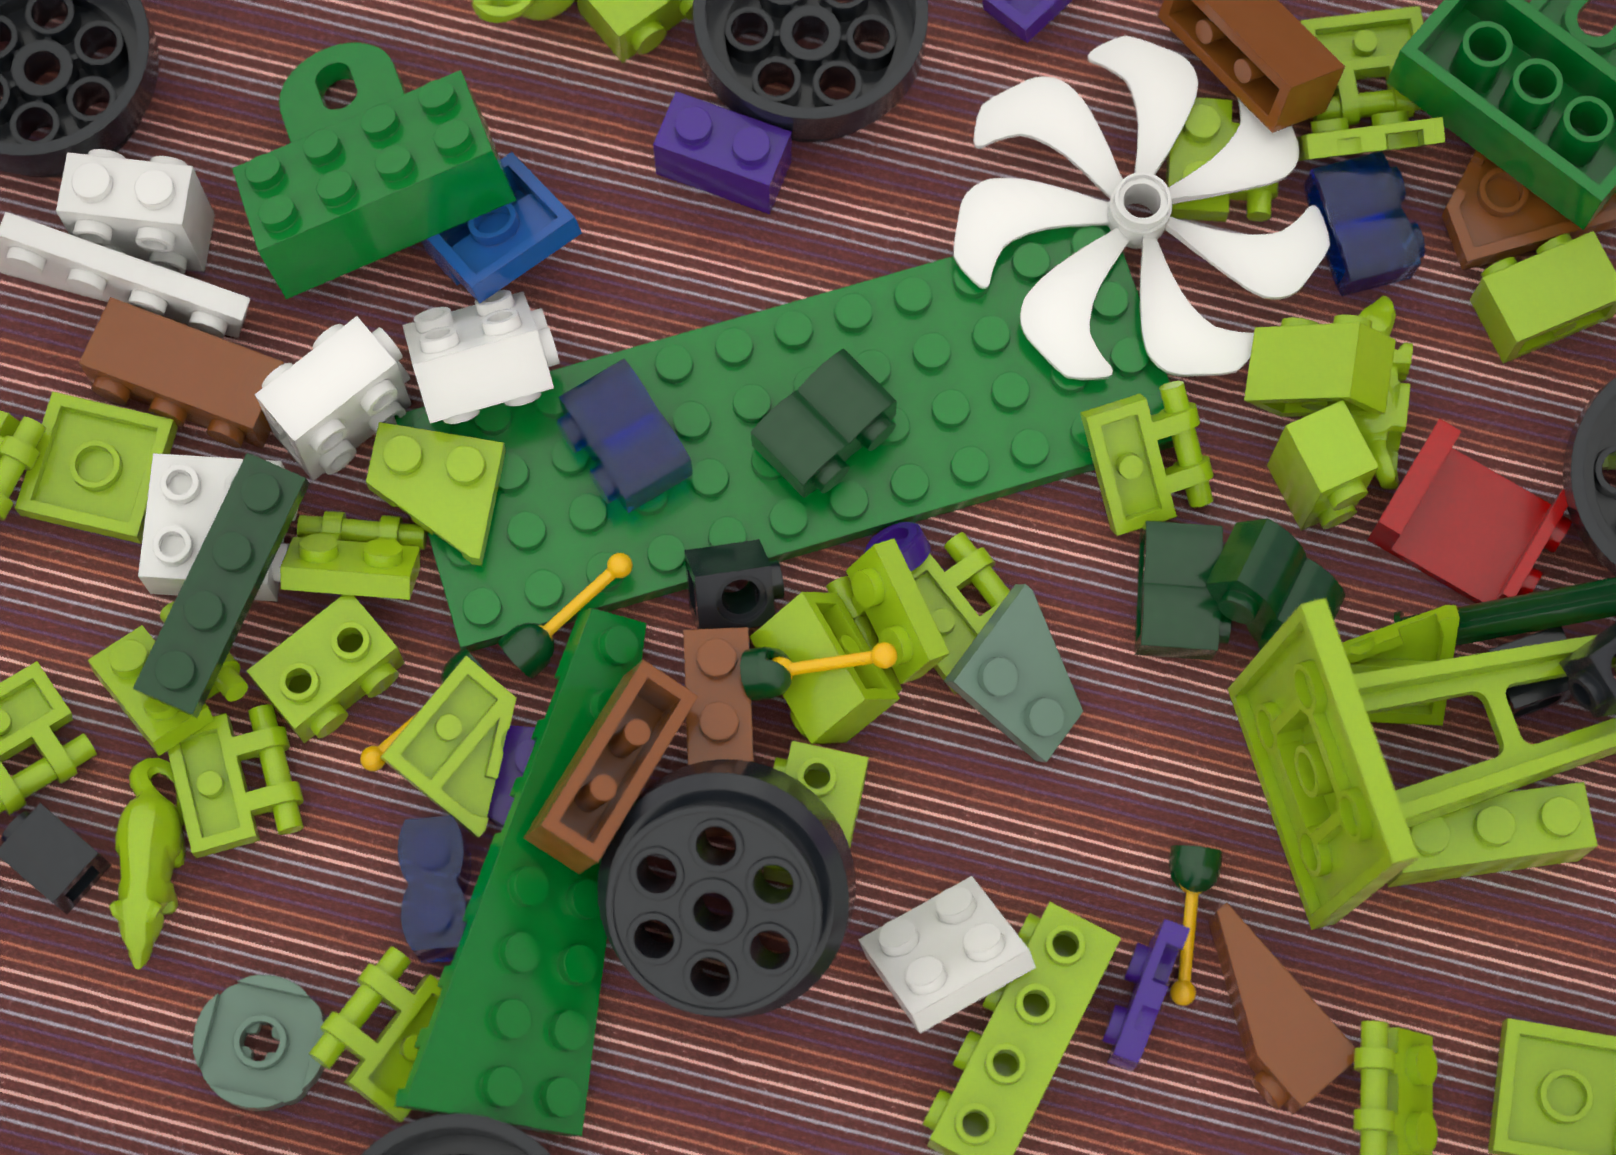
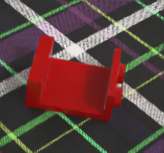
(1469, 523)

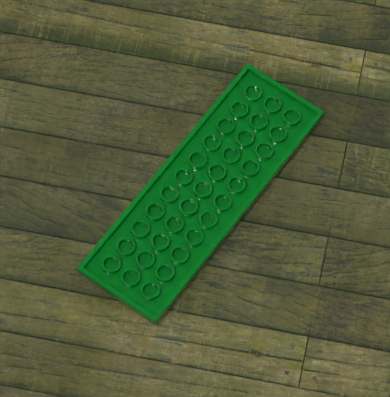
(971, 422)

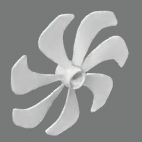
(1061, 302)

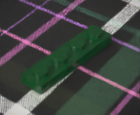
(221, 585)

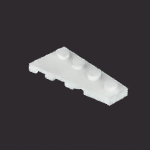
(98, 272)

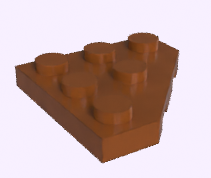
(1501, 218)

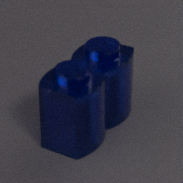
(1365, 223)
(624, 436)
(438, 874)

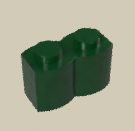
(825, 424)
(1267, 577)
(1173, 605)

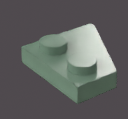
(1019, 677)

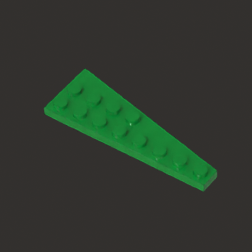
(528, 971)

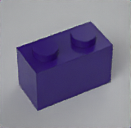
(722, 152)

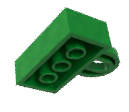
(1522, 93)
(366, 173)

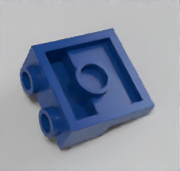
(505, 241)

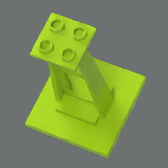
(1326, 771)

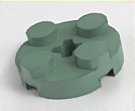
(243, 1010)

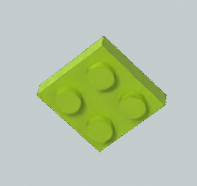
(94, 467)
(1553, 1092)

